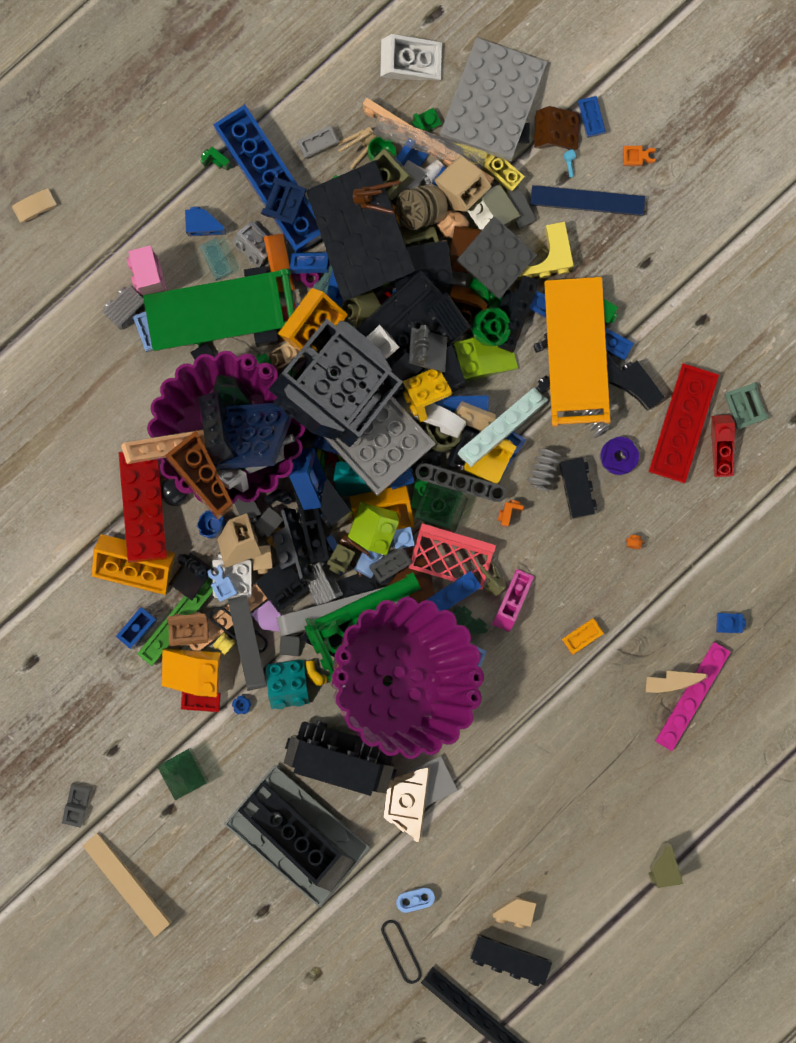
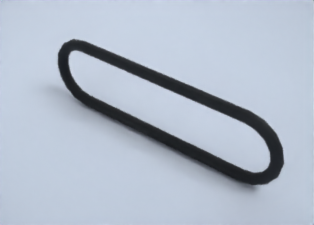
(228, 632)
(394, 956)

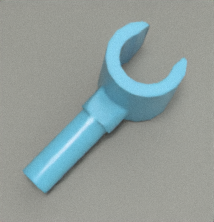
(568, 157)

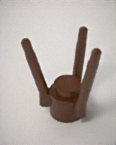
(364, 195)
(351, 545)

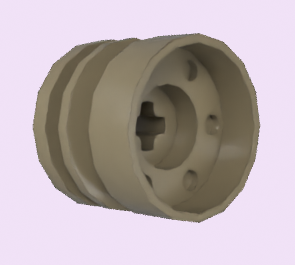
(421, 206)

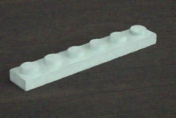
(502, 427)

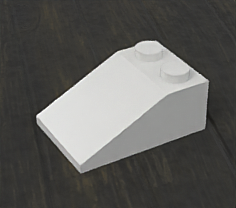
(410, 58)

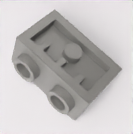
(251, 243)

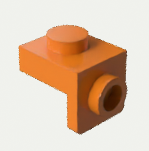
(505, 514)

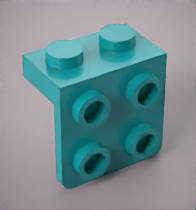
(348, 480)
(287, 684)

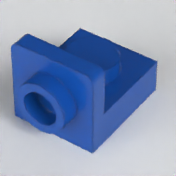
(730, 623)

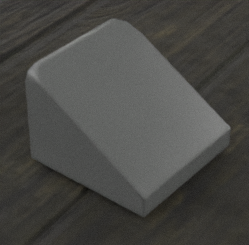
(289, 645)

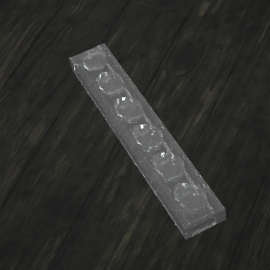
(427, 142)

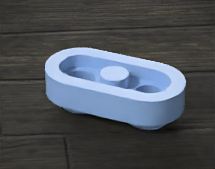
(414, 897)

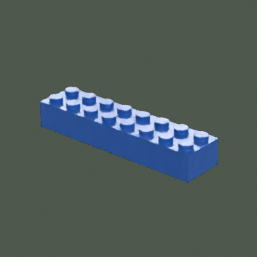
(260, 166)

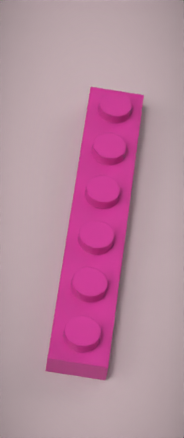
(692, 697)

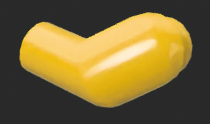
(313, 675)

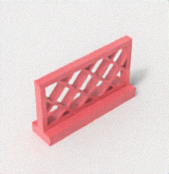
(451, 539)

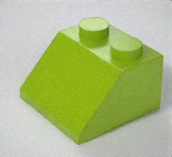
(373, 528)

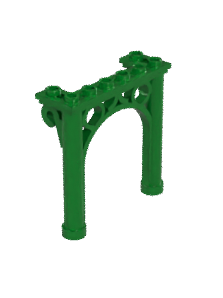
(329, 623)

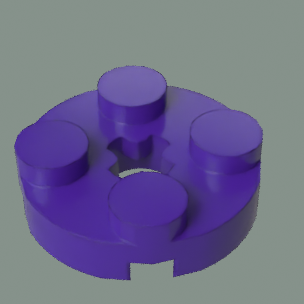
(628, 450)

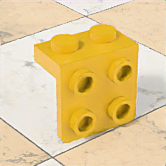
(425, 390)
(494, 463)

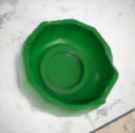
(377, 145)

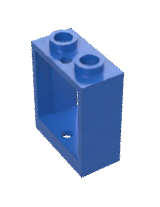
(308, 478)

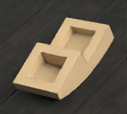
(34, 205)

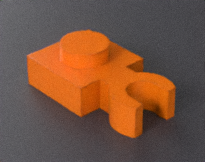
(635, 156)

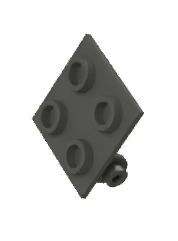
(427, 349)

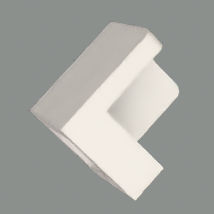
(383, 341)

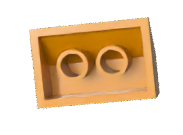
(309, 317)
(394, 500)

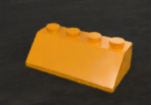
(112, 565)

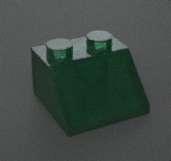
(441, 507)
(183, 773)

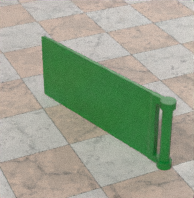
(217, 310)

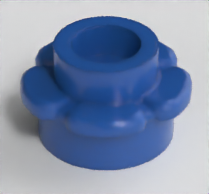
(246, 704)

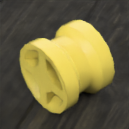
(224, 643)

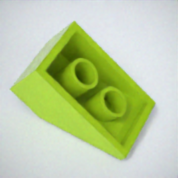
(481, 360)

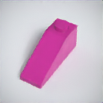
(513, 600)

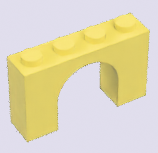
(559, 256)

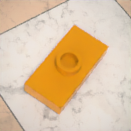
(582, 636)

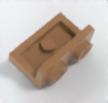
(188, 629)

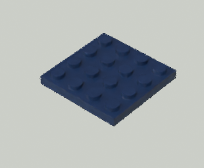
(255, 435)

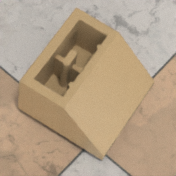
(462, 184)
(238, 541)

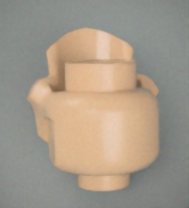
(451, 220)

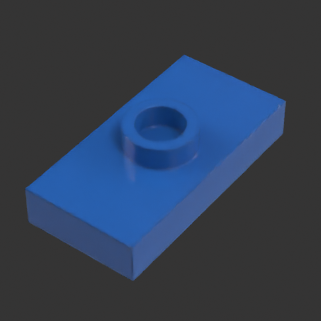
(591, 116)

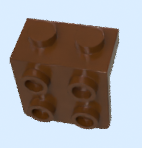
(556, 128)

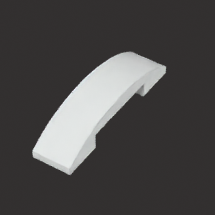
(438, 416)

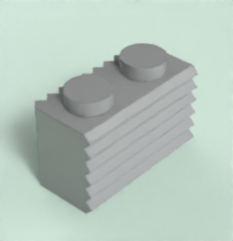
(124, 307)
(324, 586)

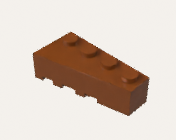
(198, 471)

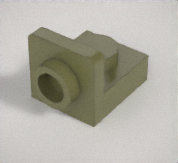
(340, 559)

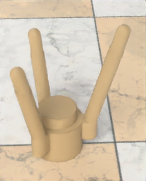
(363, 137)

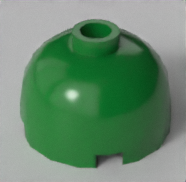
(491, 327)

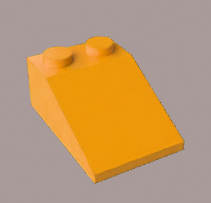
(191, 671)

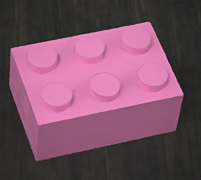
(146, 270)

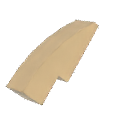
(673, 681)

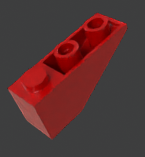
(723, 445)

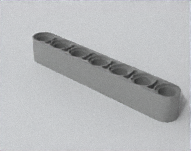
(295, 621)

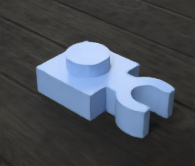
(222, 586)

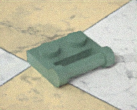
(741, 409)

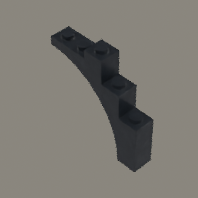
(632, 380)

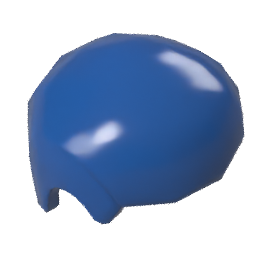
(210, 526)

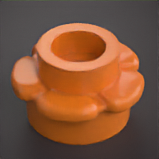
(634, 542)

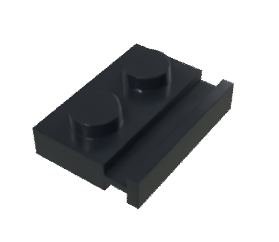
(356, 585)

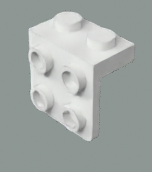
(239, 573)

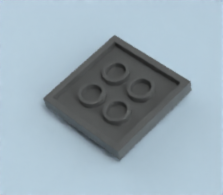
(496, 257)

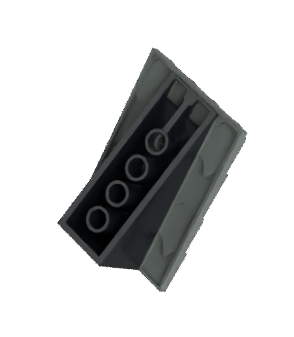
(297, 836)

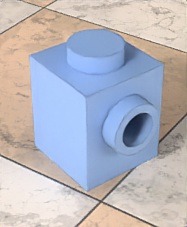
(403, 538)

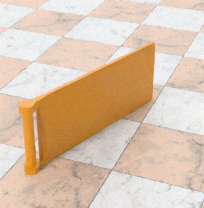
(577, 349)

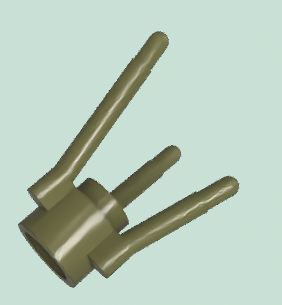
(495, 585)

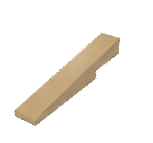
(127, 884)

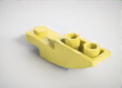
(502, 171)

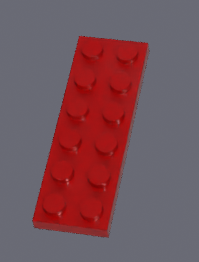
(683, 423)
(142, 510)

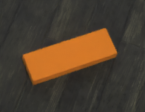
(278, 257)

